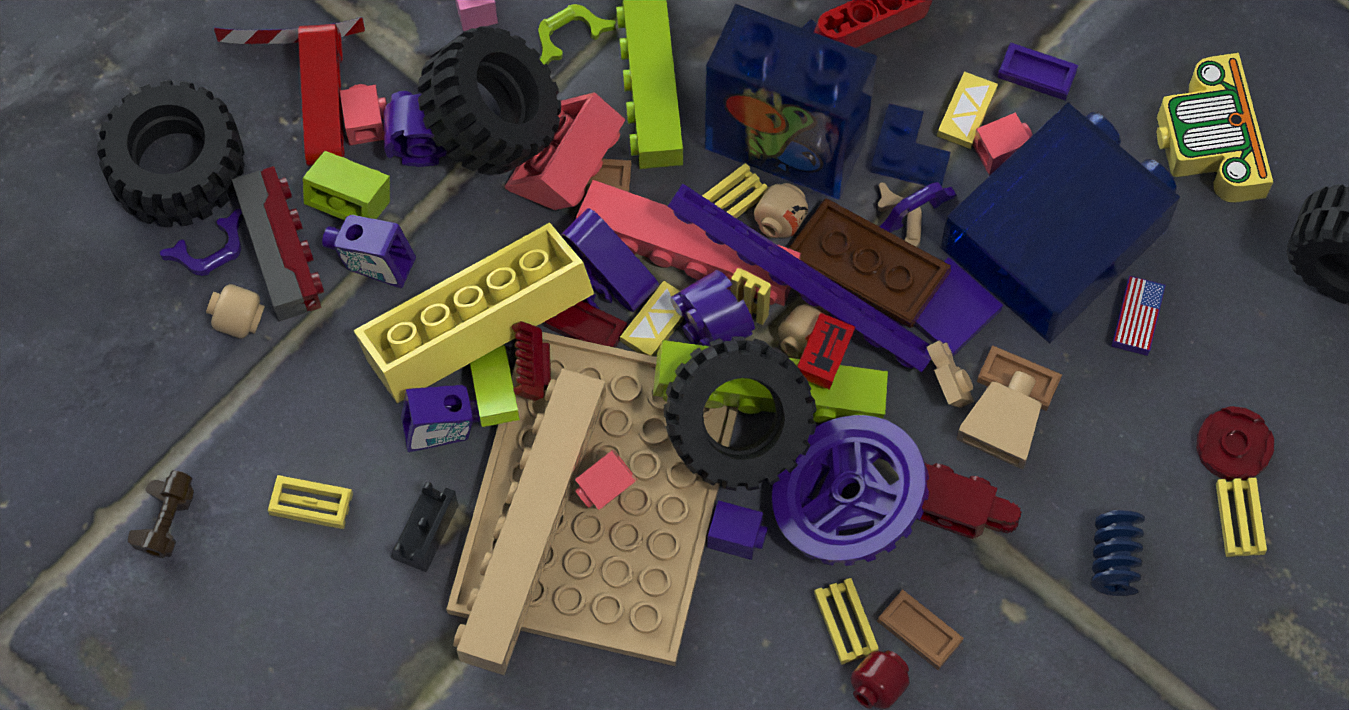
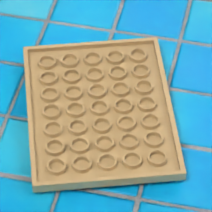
(615, 572)

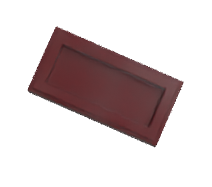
(588, 324)

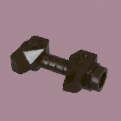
(175, 495)

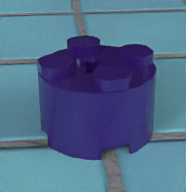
(406, 133)
(712, 311)

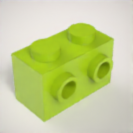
(345, 188)

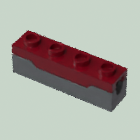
(277, 243)

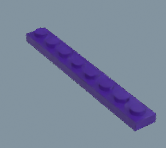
(791, 271)

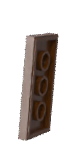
(870, 262)

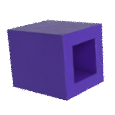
(736, 530)

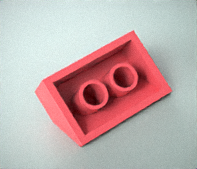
(574, 156)

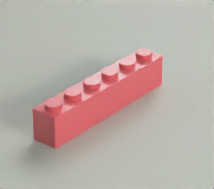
(658, 234)

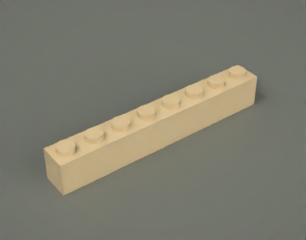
(531, 521)

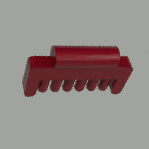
(536, 362)

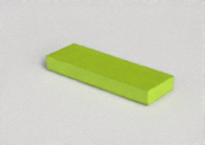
(494, 388)

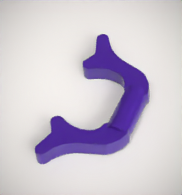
(931, 193)
(205, 266)

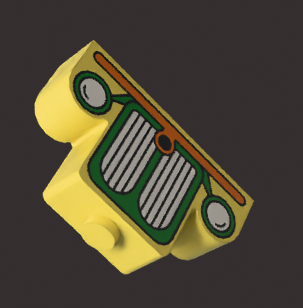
(1216, 131)

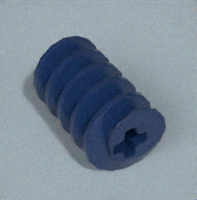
(1114, 552)

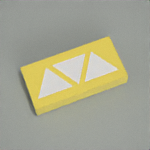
(967, 109)
(653, 322)

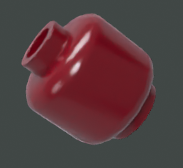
(880, 679)

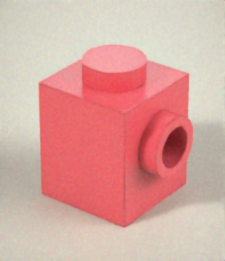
(363, 114)
(1000, 140)
(604, 480)

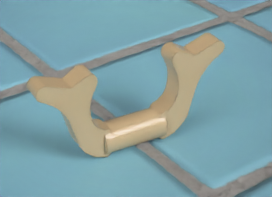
(914, 218)

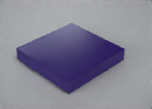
(957, 310)

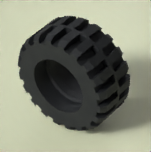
(157, 114)
(462, 118)
(1321, 242)
(768, 455)

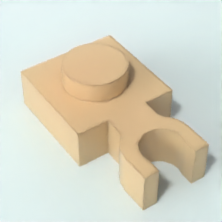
(953, 381)

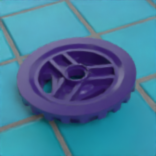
(847, 451)

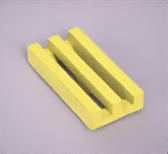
(729, 182)
(747, 292)
(1237, 487)
(305, 515)
(835, 590)

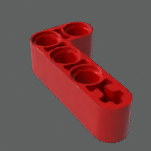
(867, 20)
(320, 89)

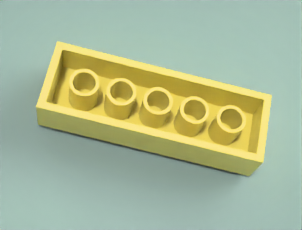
(474, 311)

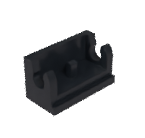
(426, 527)

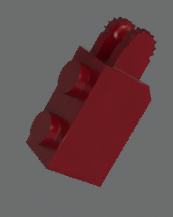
(966, 504)

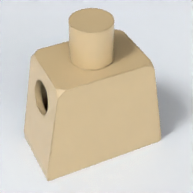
(1003, 420)

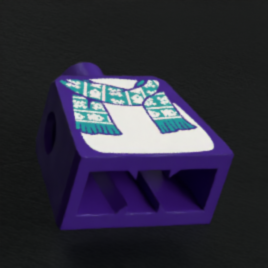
(372, 249)
(437, 416)

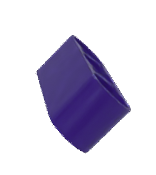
(610, 260)

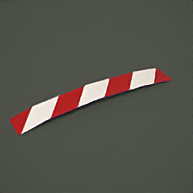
(277, 36)

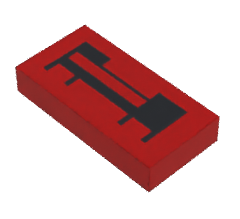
(825, 350)

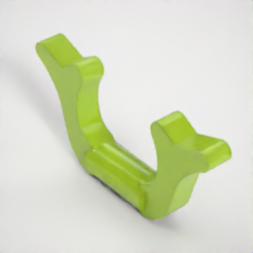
(572, 12)

